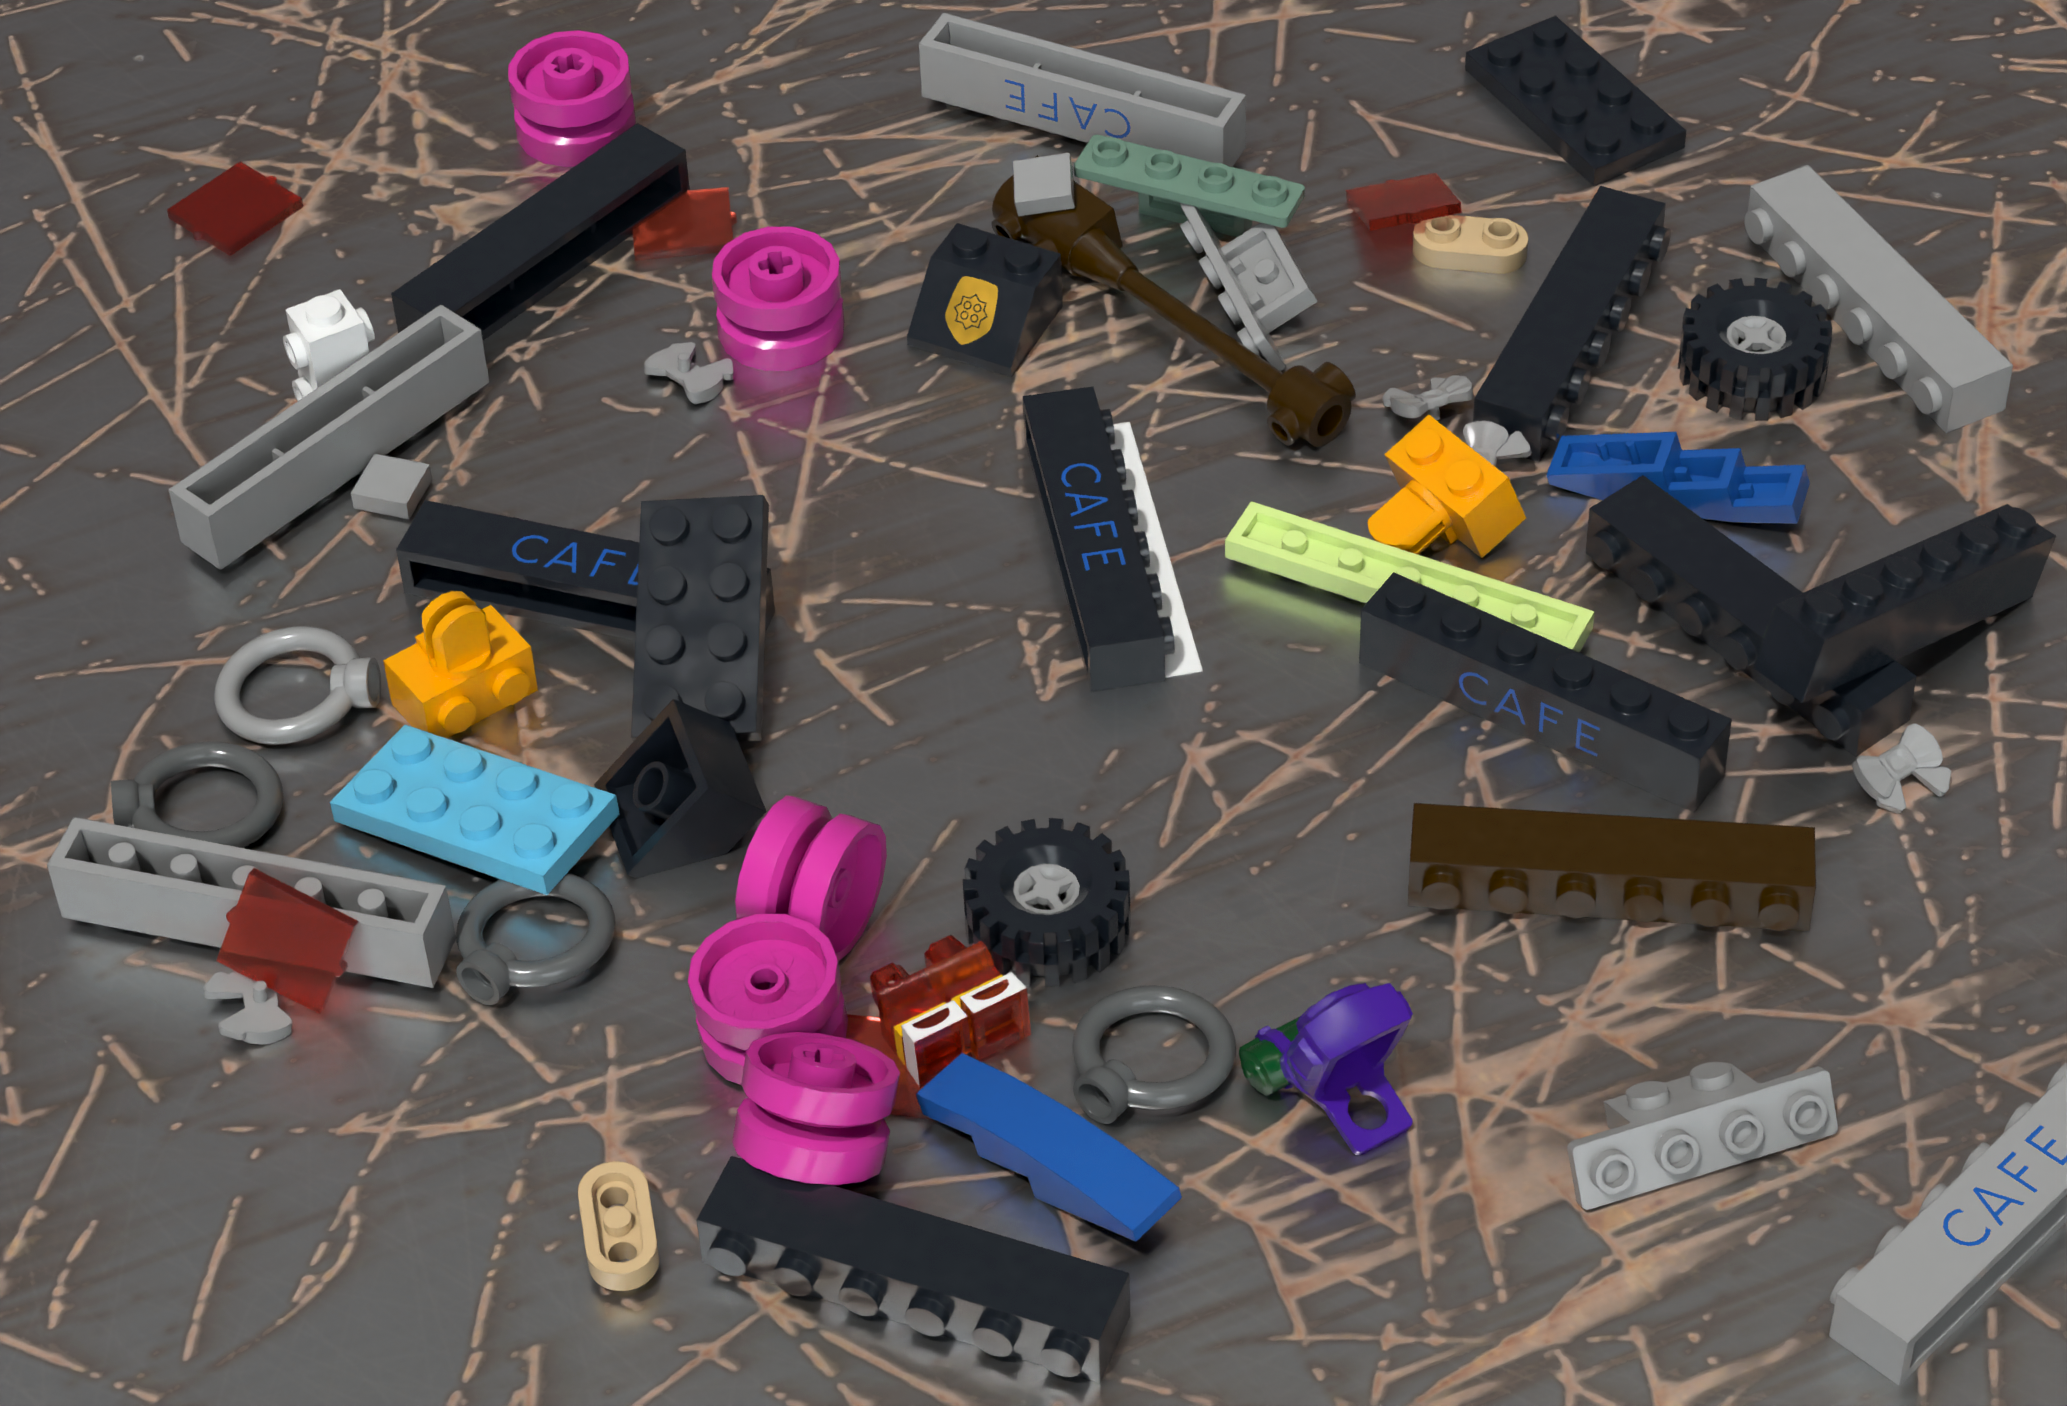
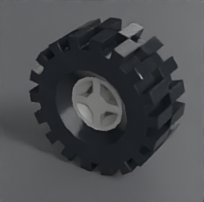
(1754, 349)
(1048, 901)

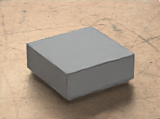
(1043, 184)
(391, 486)

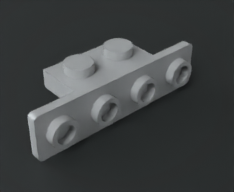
(1259, 280)
(1697, 1127)

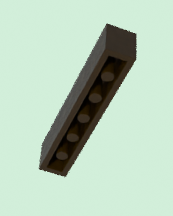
(1612, 867)

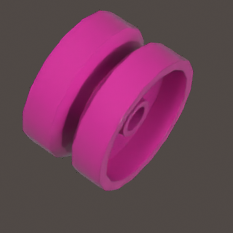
(570, 95)
(778, 298)
(814, 870)
(760, 981)
(815, 1108)

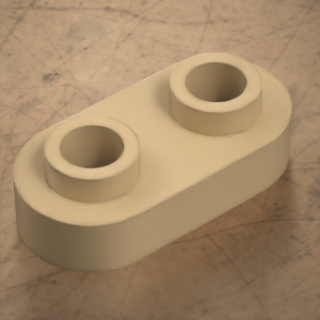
(1471, 244)
(620, 1230)

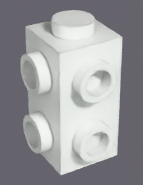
(325, 339)

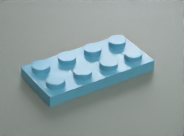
(475, 809)

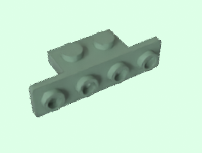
(1163, 179)

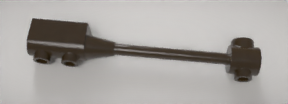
(1090, 246)

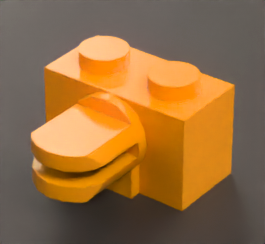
(1445, 494)
(459, 667)

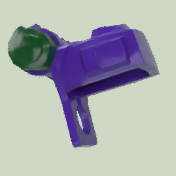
(1333, 1049)

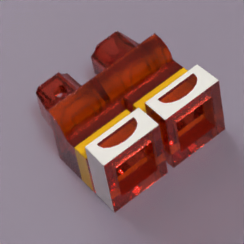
(949, 1007)

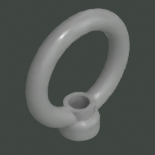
(352, 683)

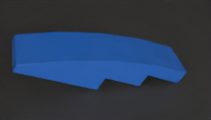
(1704, 480)
(1057, 1149)

